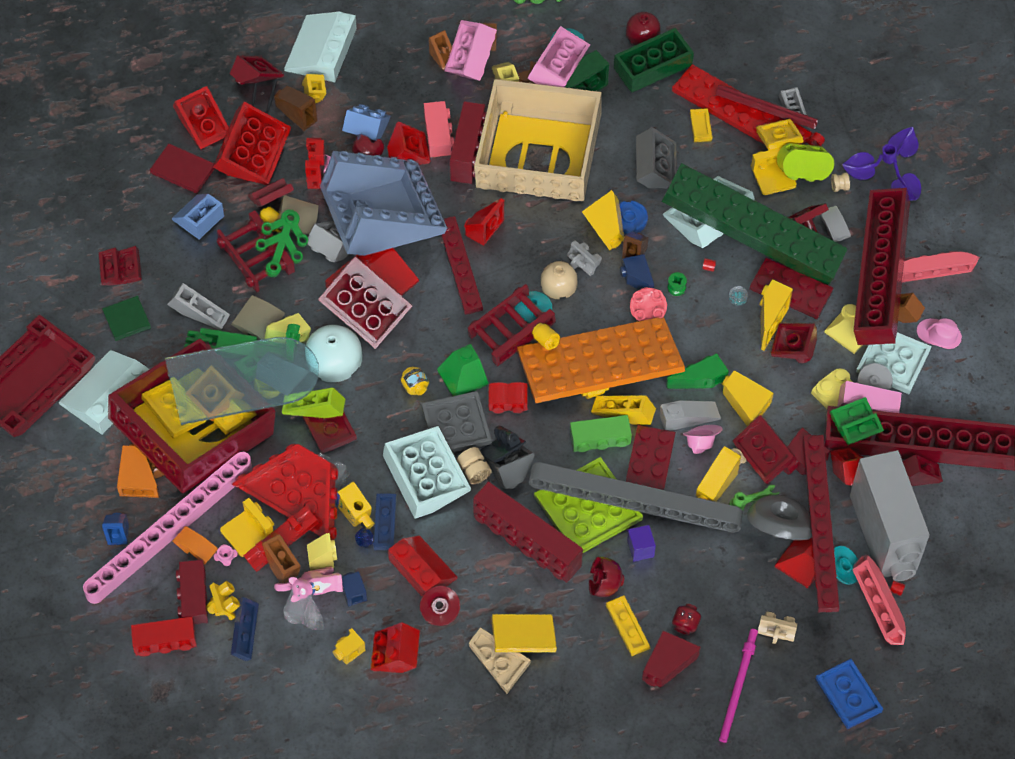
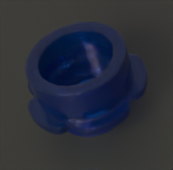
(364, 537)

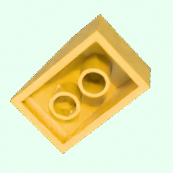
(774, 308)

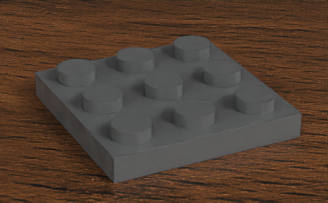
(459, 420)

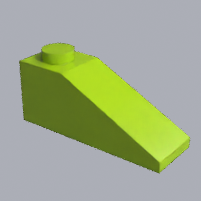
(318, 403)

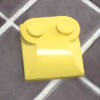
(842, 328)
(828, 388)

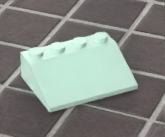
(322, 44)
(694, 230)
(90, 395)
(425, 471)

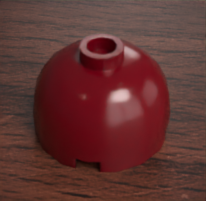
(642, 27)
(606, 577)

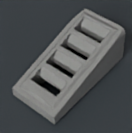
(789, 93)

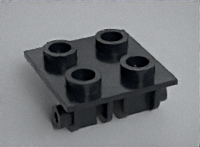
(505, 443)

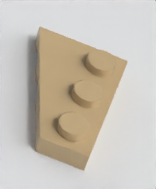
(503, 666)

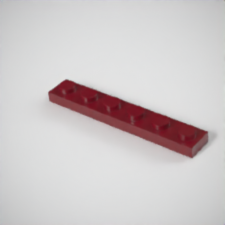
(461, 267)

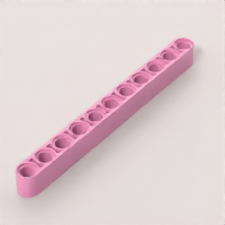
(164, 534)

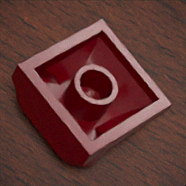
(795, 341)

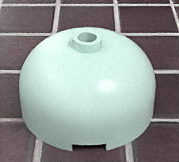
(336, 351)

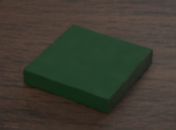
(126, 318)

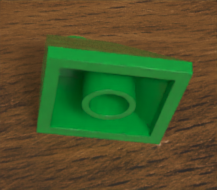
(463, 371)

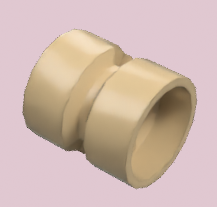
(472, 463)

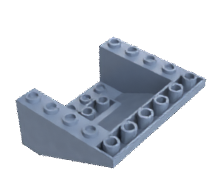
(379, 202)

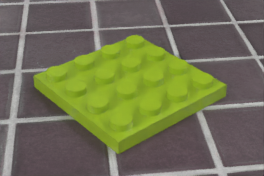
(584, 520)

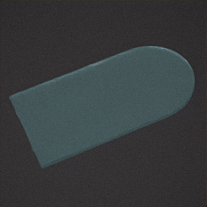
(241, 378)

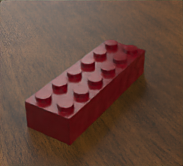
(527, 532)

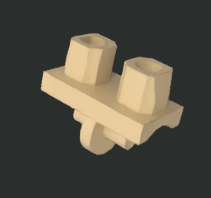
(777, 628)

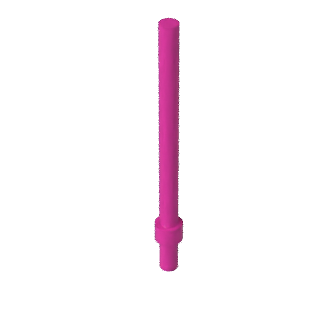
(748, 650)

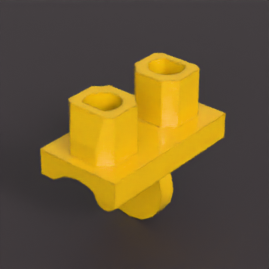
(221, 602)

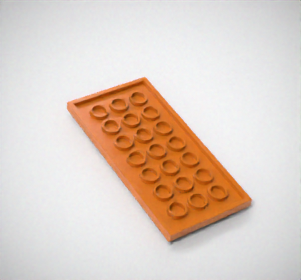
(601, 359)

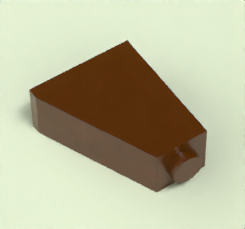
(297, 106)

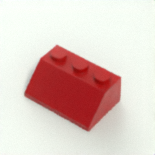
(420, 564)

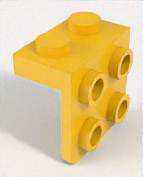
(768, 174)
(247, 528)

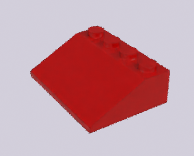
(252, 145)
(389, 267)

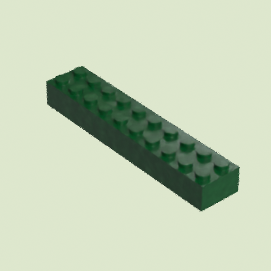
(754, 224)

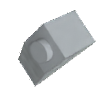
(197, 307)
(687, 414)

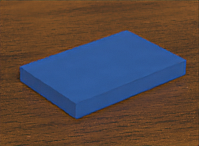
(849, 693)

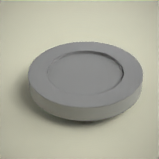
(876, 376)

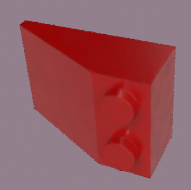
(201, 117)

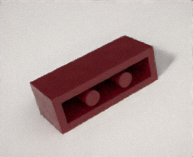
(192, 591)

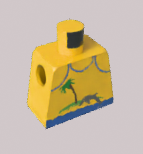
(354, 506)

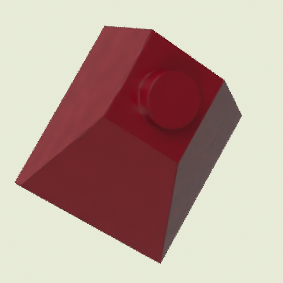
(253, 70)

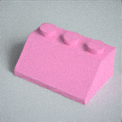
(470, 50)

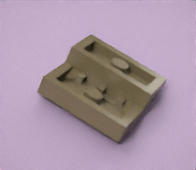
(307, 212)
(256, 317)

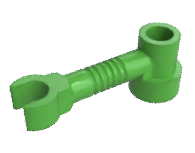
(741, 499)

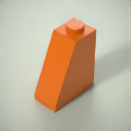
(135, 474)

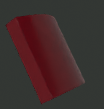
(271, 192)
(120, 266)

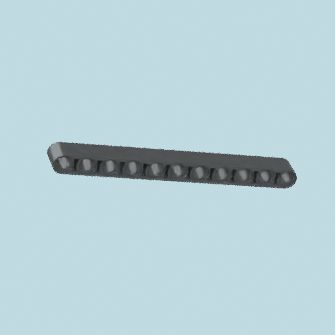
(636, 497)

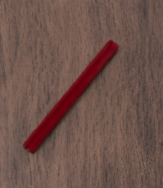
(766, 106)

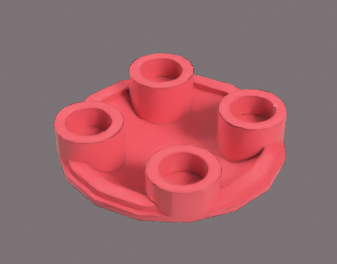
(648, 304)

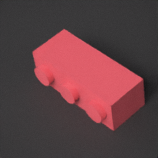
(438, 129)

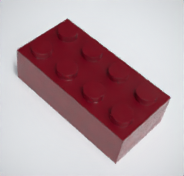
(467, 142)

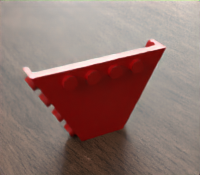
(296, 481)

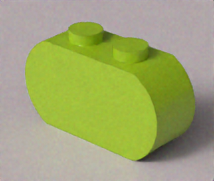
(805, 162)

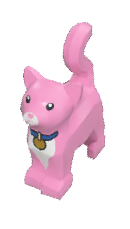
(312, 583)

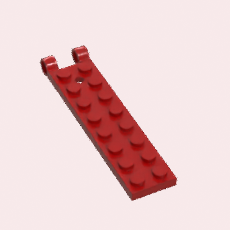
(701, 89)

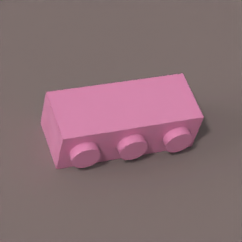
(878, 398)

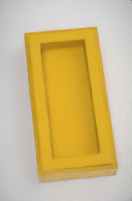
(701, 125)

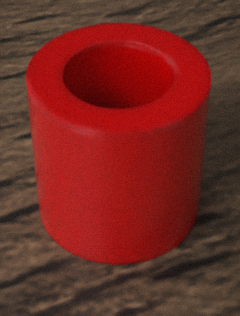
(709, 265)
(897, 588)

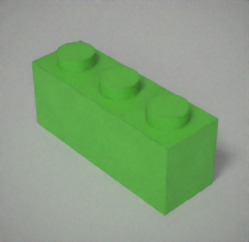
(600, 433)

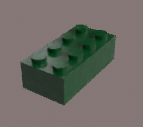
(653, 60)

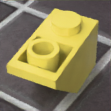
(505, 71)
(279, 328)
(322, 552)

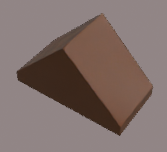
(440, 48)

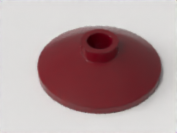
(444, 614)

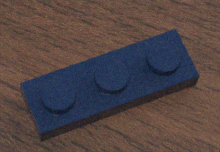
(384, 521)
(244, 629)

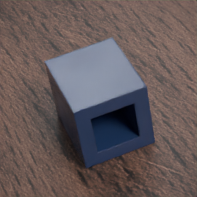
(353, 588)

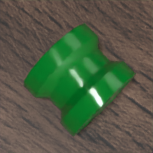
(675, 288)

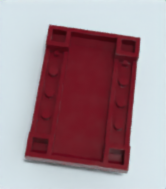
(38, 373)

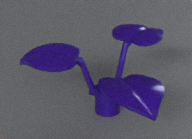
(902, 143)

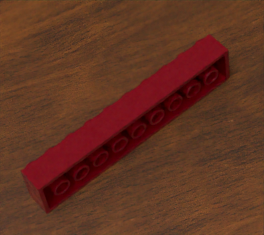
(882, 267)
(933, 439)

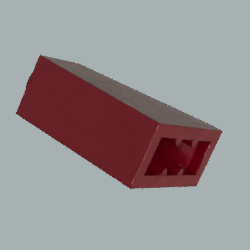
(669, 659)

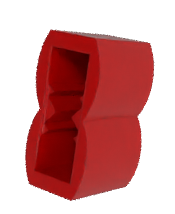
(508, 397)

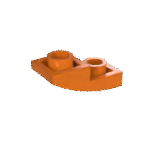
(196, 544)

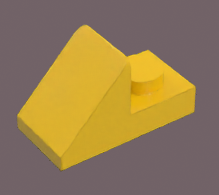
(231, 422)

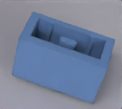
(365, 121)
(200, 215)

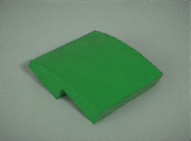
(856, 421)

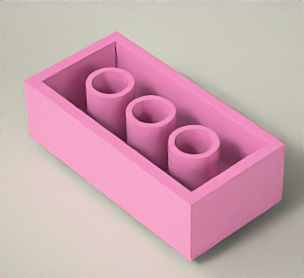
(559, 59)

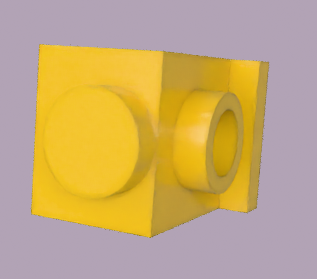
(314, 86)
(349, 647)

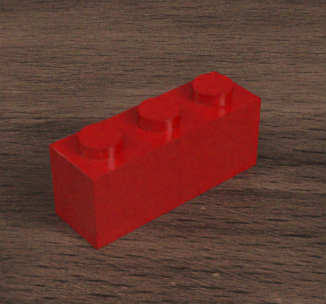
(163, 636)

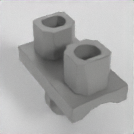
(582, 258)

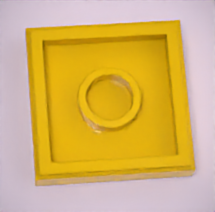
(779, 134)

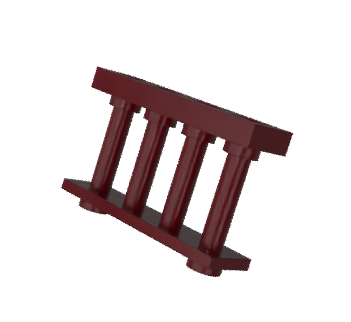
(254, 224)
(525, 336)

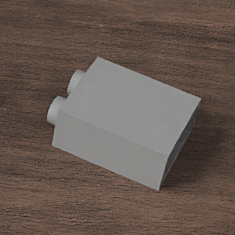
(889, 515)

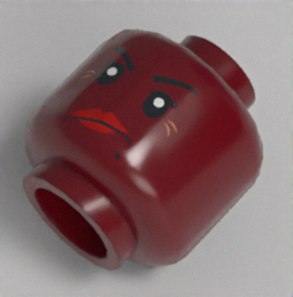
(686, 619)

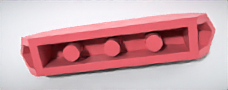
(938, 265)
(880, 600)

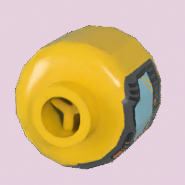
(414, 381)

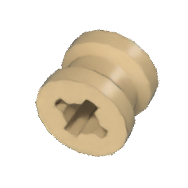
(840, 182)

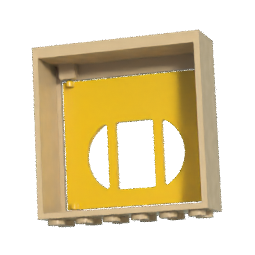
(543, 117)

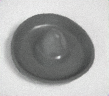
(780, 517)

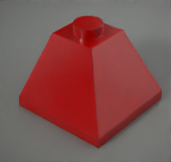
(408, 144)
(485, 222)
(798, 562)

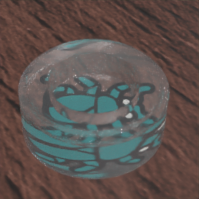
(738, 295)

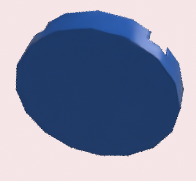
(633, 216)

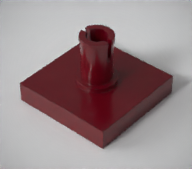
(805, 216)

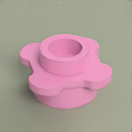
(225, 549)

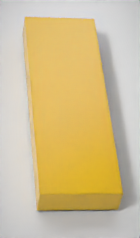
(627, 625)

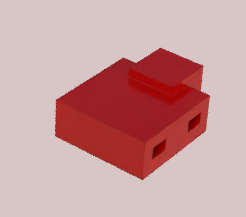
(316, 161)

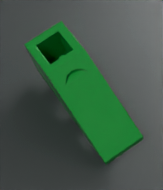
(703, 374)

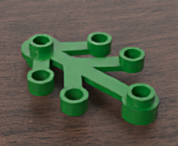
(282, 239)

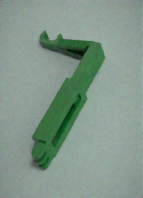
(225, 339)

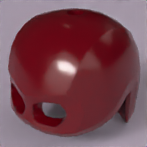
(364, 145)

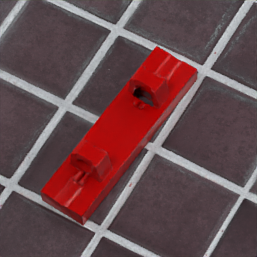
(301, 522)

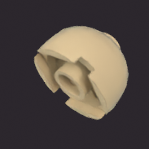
(559, 280)

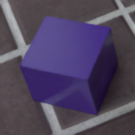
(641, 543)

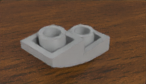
(835, 224)

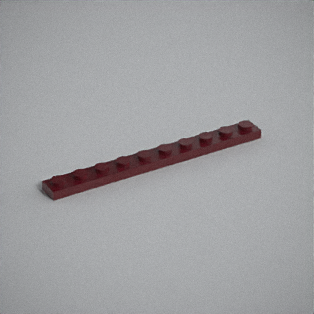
(821, 524)

